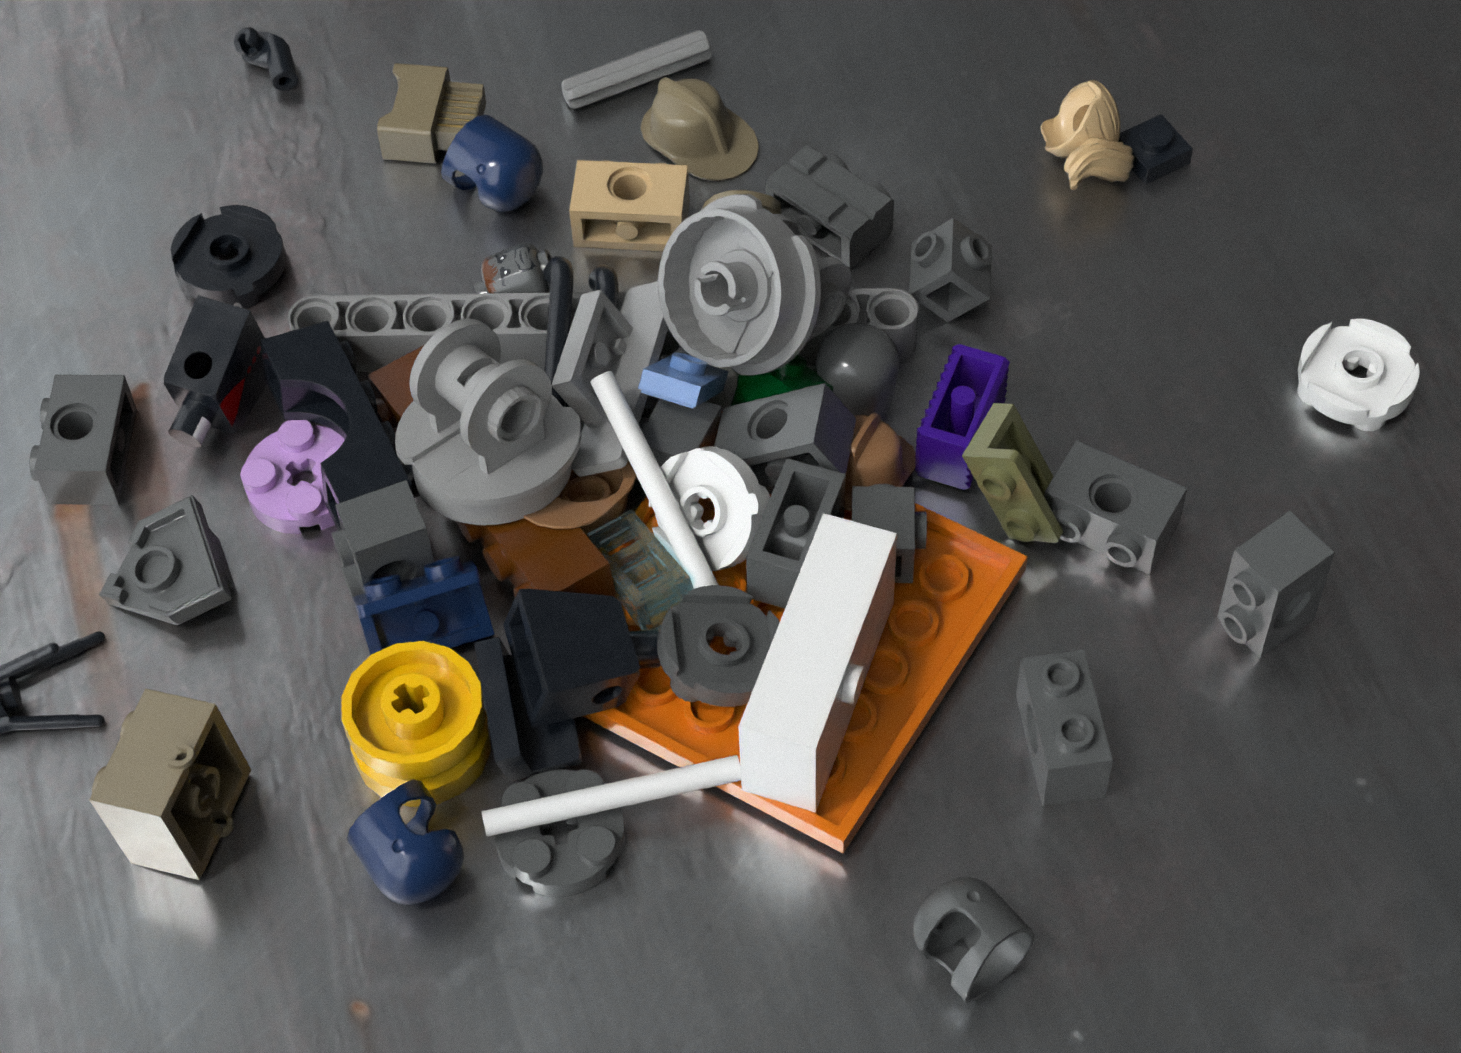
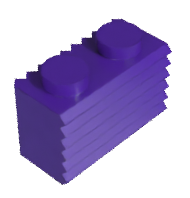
(957, 408)

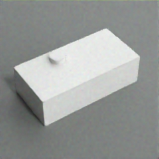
(817, 663)

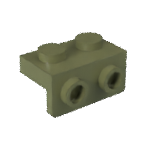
(1012, 475)

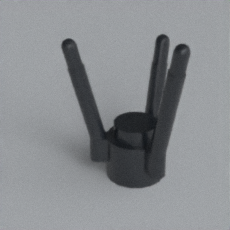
(31, 662)

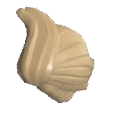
(1088, 135)

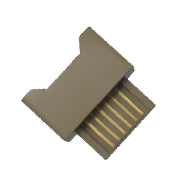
(427, 113)

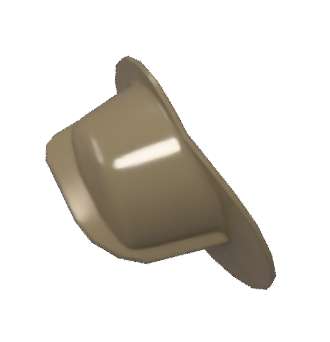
(698, 131)

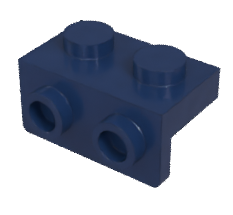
(433, 608)

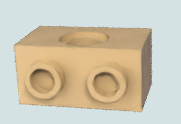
(627, 204)

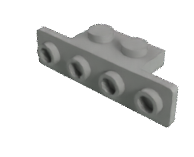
(604, 342)

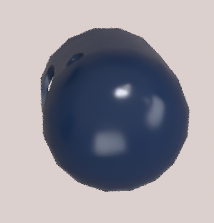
(496, 161)
(406, 859)

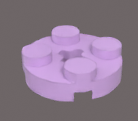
(270, 471)

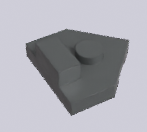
(172, 567)

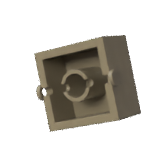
(171, 783)

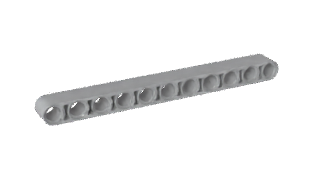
(394, 325)

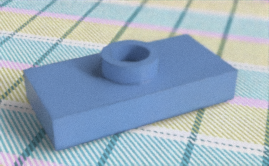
(682, 380)

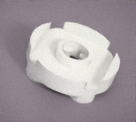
(1351, 399)
(736, 499)

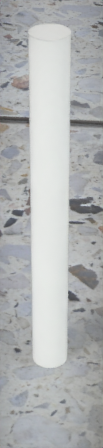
(652, 480)
(611, 795)

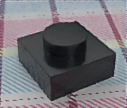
(1156, 148)

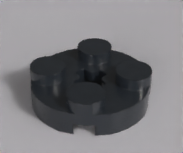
(233, 280)

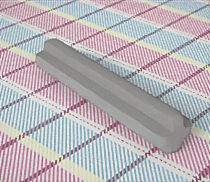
(636, 69)

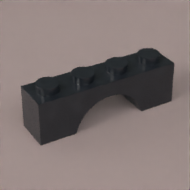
(318, 382)

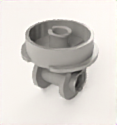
(747, 286)
(483, 432)

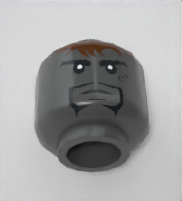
(515, 271)

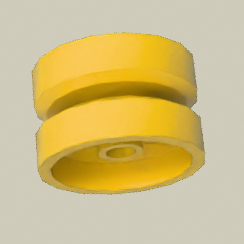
(417, 718)

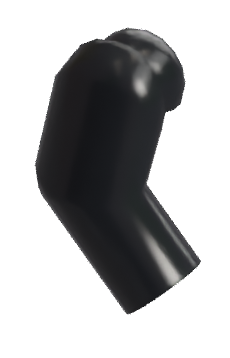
(269, 53)

